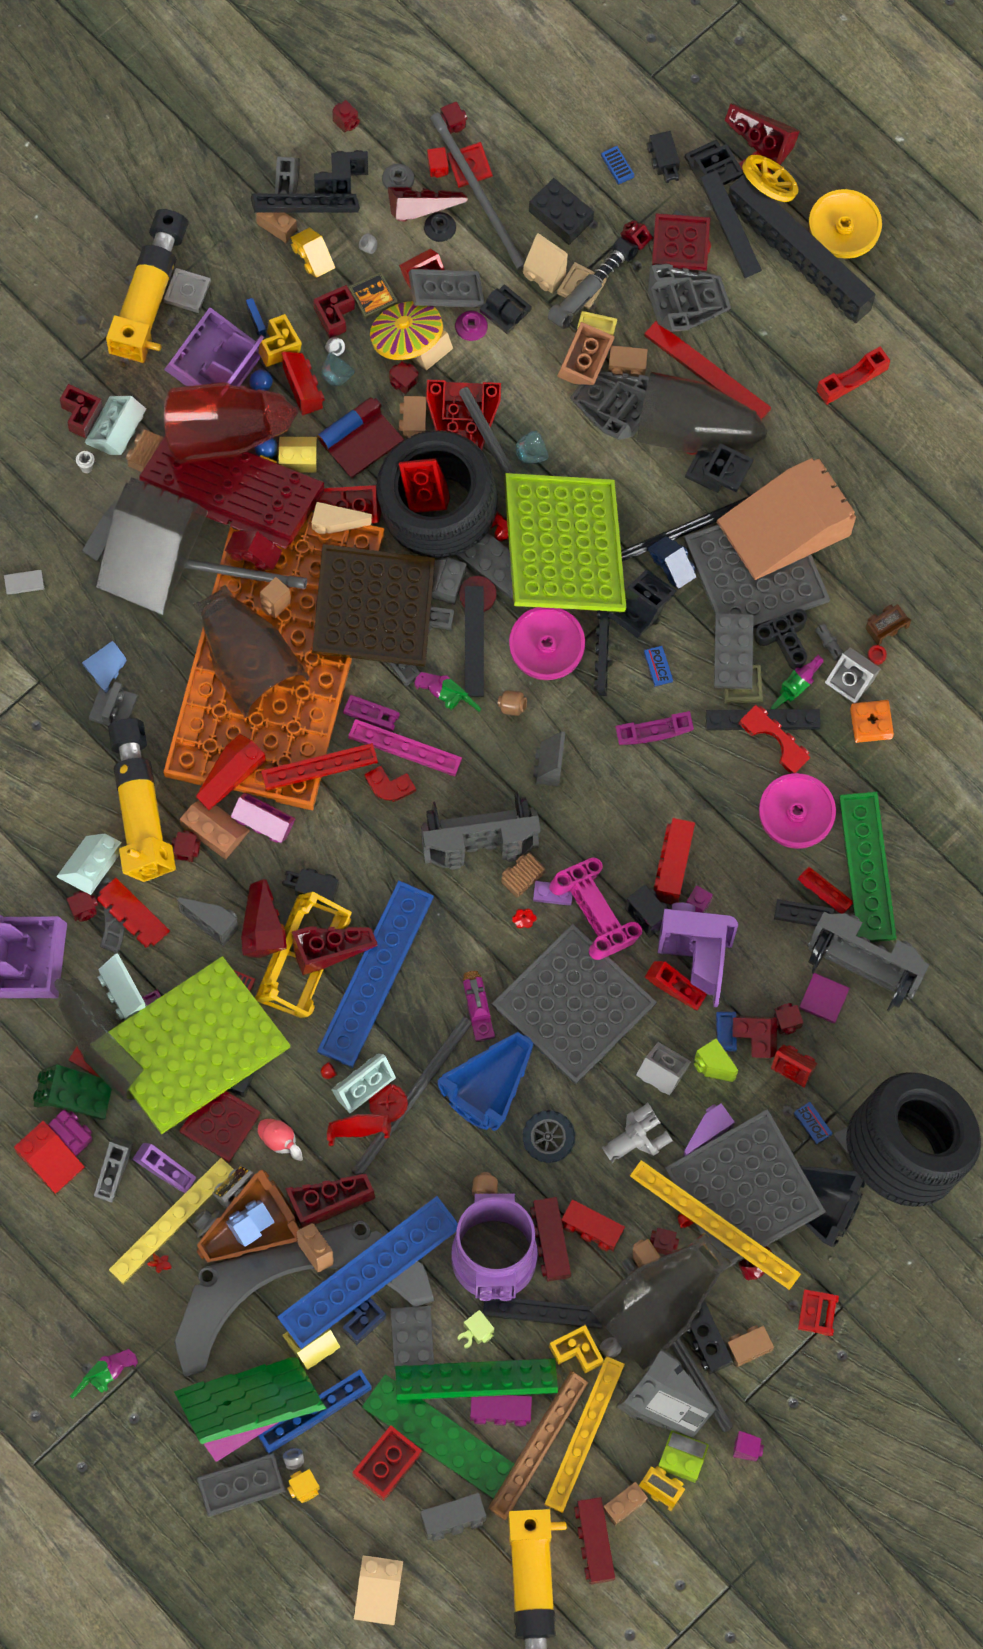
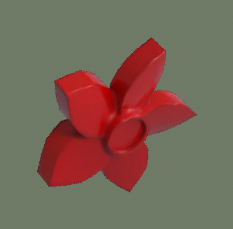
(160, 1263)

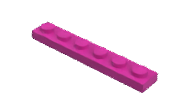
(405, 747)

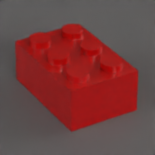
(387, 1463)

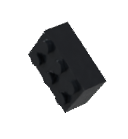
(561, 211)

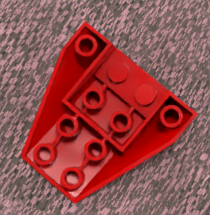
(451, 413)

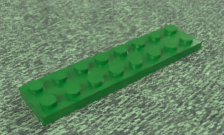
(867, 865)
(476, 1379)
(440, 1437)

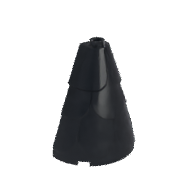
(840, 1198)

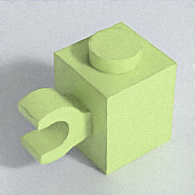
(477, 1328)

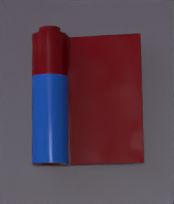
(360, 437)

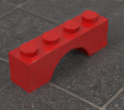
(867, 368)
(758, 722)

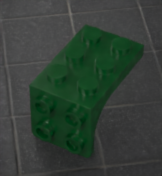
(72, 1091)

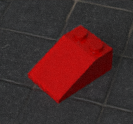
(424, 485)
(793, 1065)
(48, 1157)

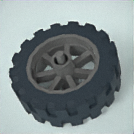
(545, 1155)

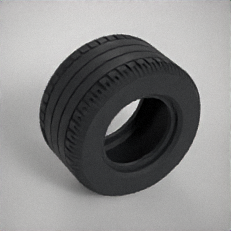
(459, 461)
(894, 1165)

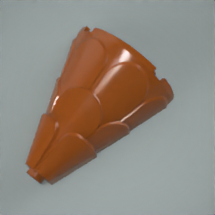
(221, 1243)

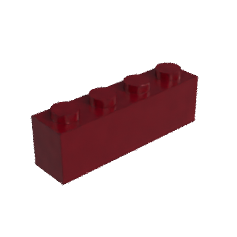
(551, 1239)
(595, 1540)

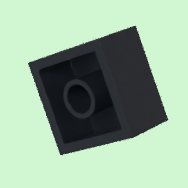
(646, 909)

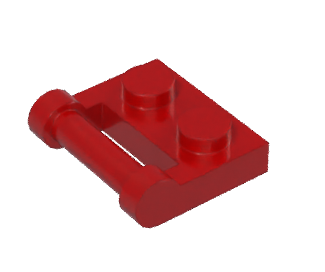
(811, 1312)

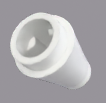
(85, 461)

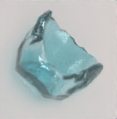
(335, 370)
(531, 448)

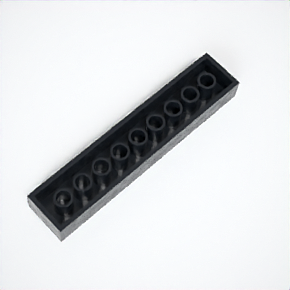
(801, 250)

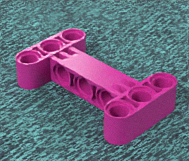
(595, 908)

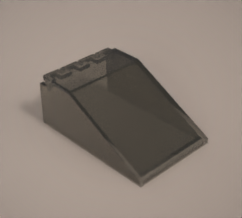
(148, 545)

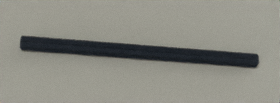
(679, 531)

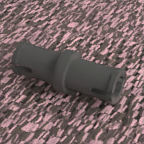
(829, 641)

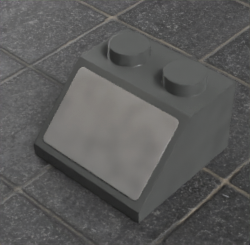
(447, 579)

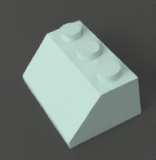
(116, 424)
(90, 862)
(120, 987)
(364, 1082)

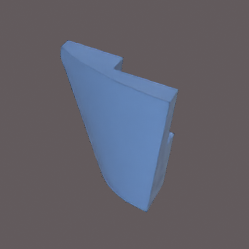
(105, 665)

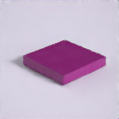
(824, 998)

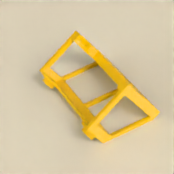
(269, 987)

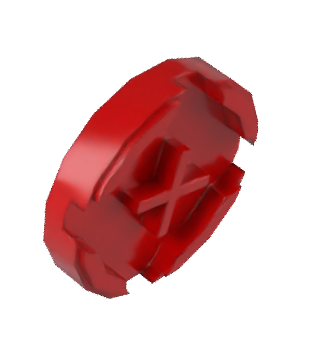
(389, 1101)

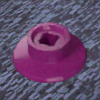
(471, 332)

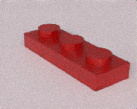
(825, 890)

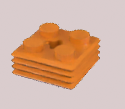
(864, 729)

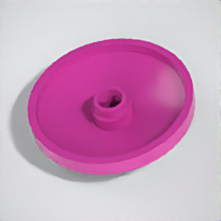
(547, 643)
(797, 811)

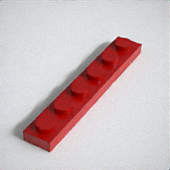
(319, 766)

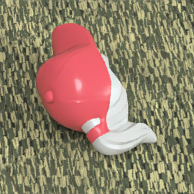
(279, 1137)

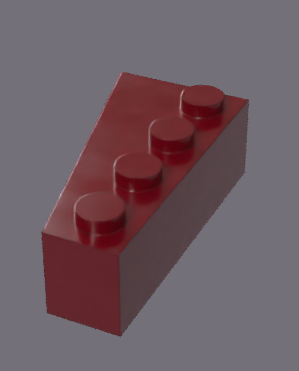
(330, 1198)

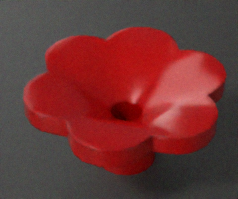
(524, 918)

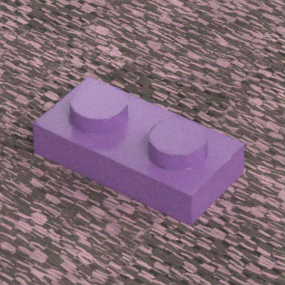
(543, 894)

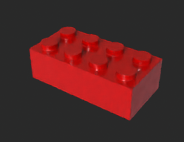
(675, 857)

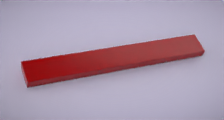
(704, 368)

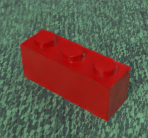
(592, 1226)

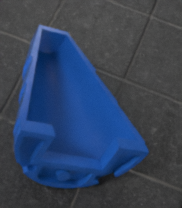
(488, 1082)

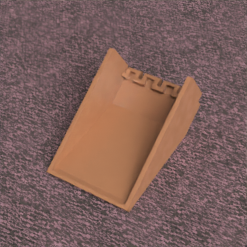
(788, 519)

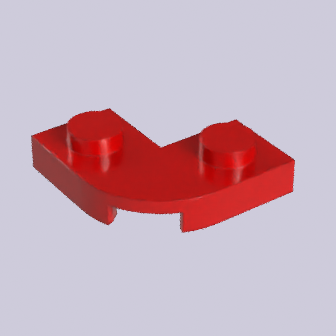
(387, 789)

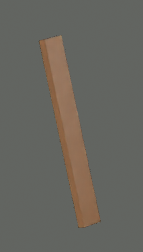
(538, 1445)

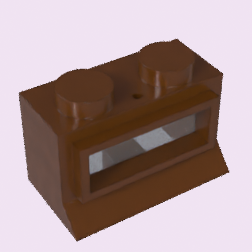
(887, 623)

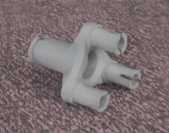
(635, 1135)

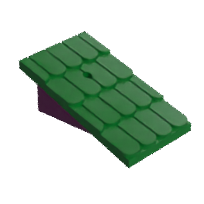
(246, 1404)

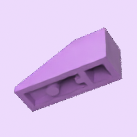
(713, 1125)
(164, 1167)

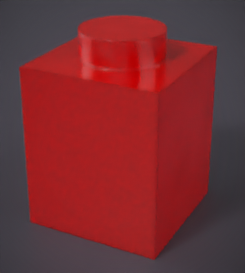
(437, 162)

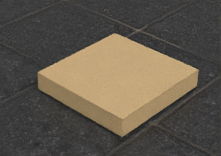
(573, 279)

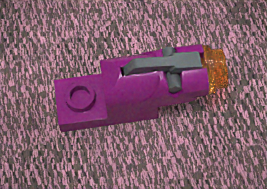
(478, 1006)

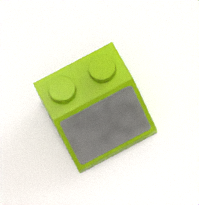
(683, 1456)

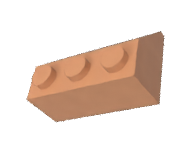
(585, 355)
(214, 828)

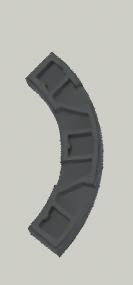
(114, 929)

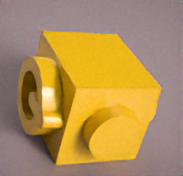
(303, 1486)

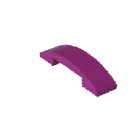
(654, 730)

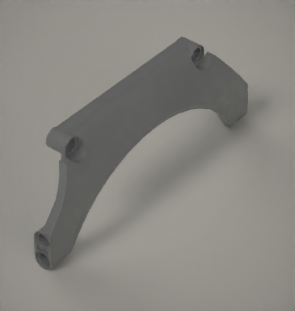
(242, 1275)

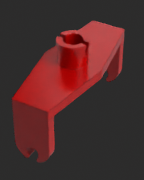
(359, 1126)

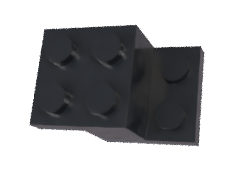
(713, 158)
(343, 167)
(719, 468)
(643, 603)

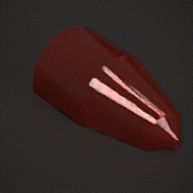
(222, 420)

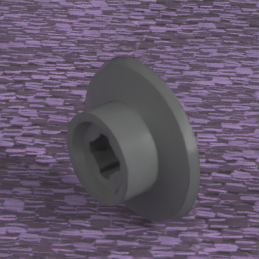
(389, 179)
(204, 1221)

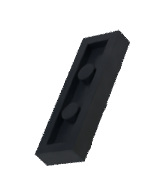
(799, 912)

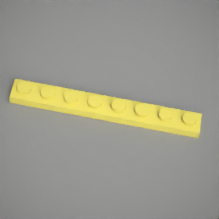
(171, 1221)

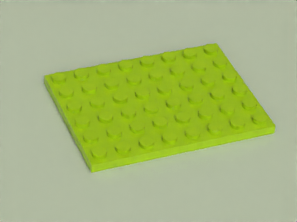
(564, 542)
(197, 1043)

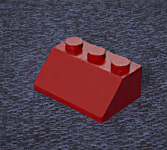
(302, 382)

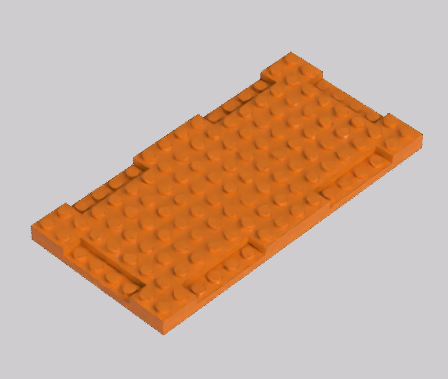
(290, 718)

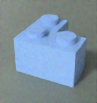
(249, 1222)

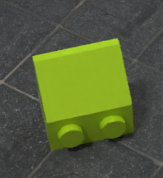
(715, 1062)

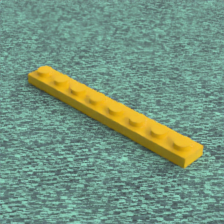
(584, 1434)

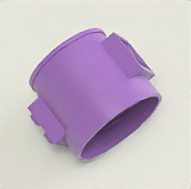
(487, 1282)

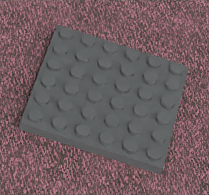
(735, 591)
(573, 1004)
(750, 1183)

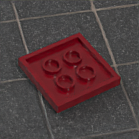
(681, 241)
(221, 1125)

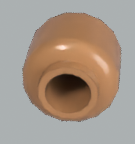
(512, 703)
(484, 1184)

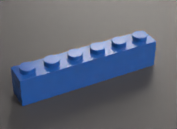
(333, 1399)

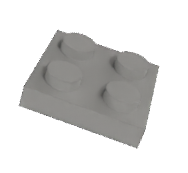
(187, 290)

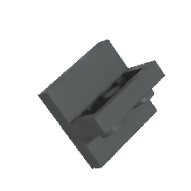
(112, 705)

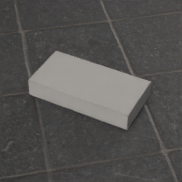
(24, 582)

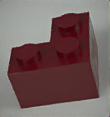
(331, 308)
(84, 409)
(253, 548)
(761, 1030)

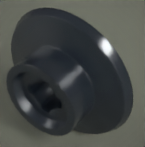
(440, 233)

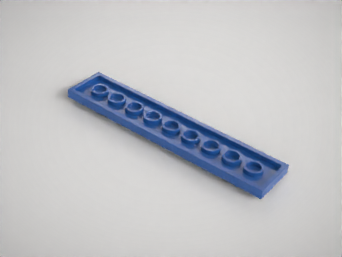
(375, 974)
(368, 1272)

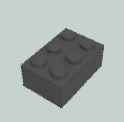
(453, 1517)

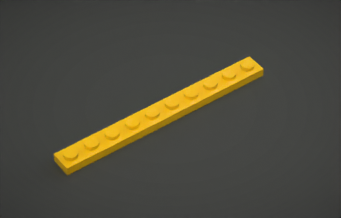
(715, 1225)

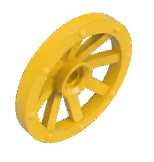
(768, 182)

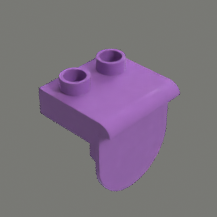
(215, 353)
(700, 937)
(31, 956)

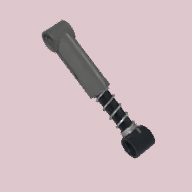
(563, 314)

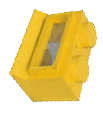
(661, 1487)

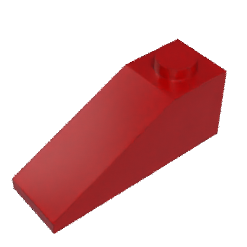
(675, 984)

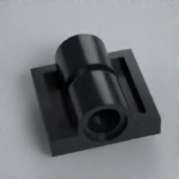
(505, 308)

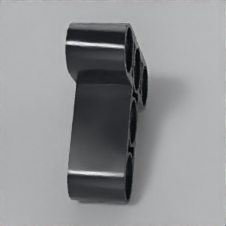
(787, 634)

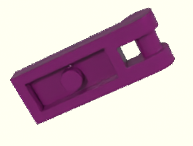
(371, 713)

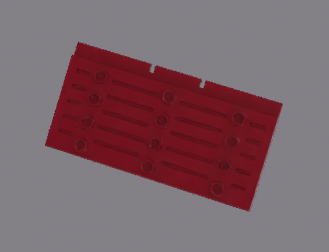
(240, 490)

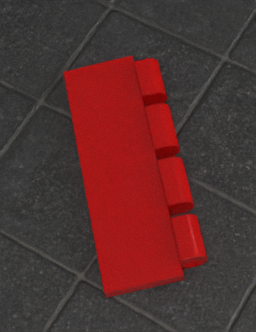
(137, 915)

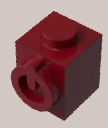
(345, 116)
(454, 117)
(636, 233)
(403, 376)
(186, 846)
(82, 905)
(788, 1018)
(664, 1241)

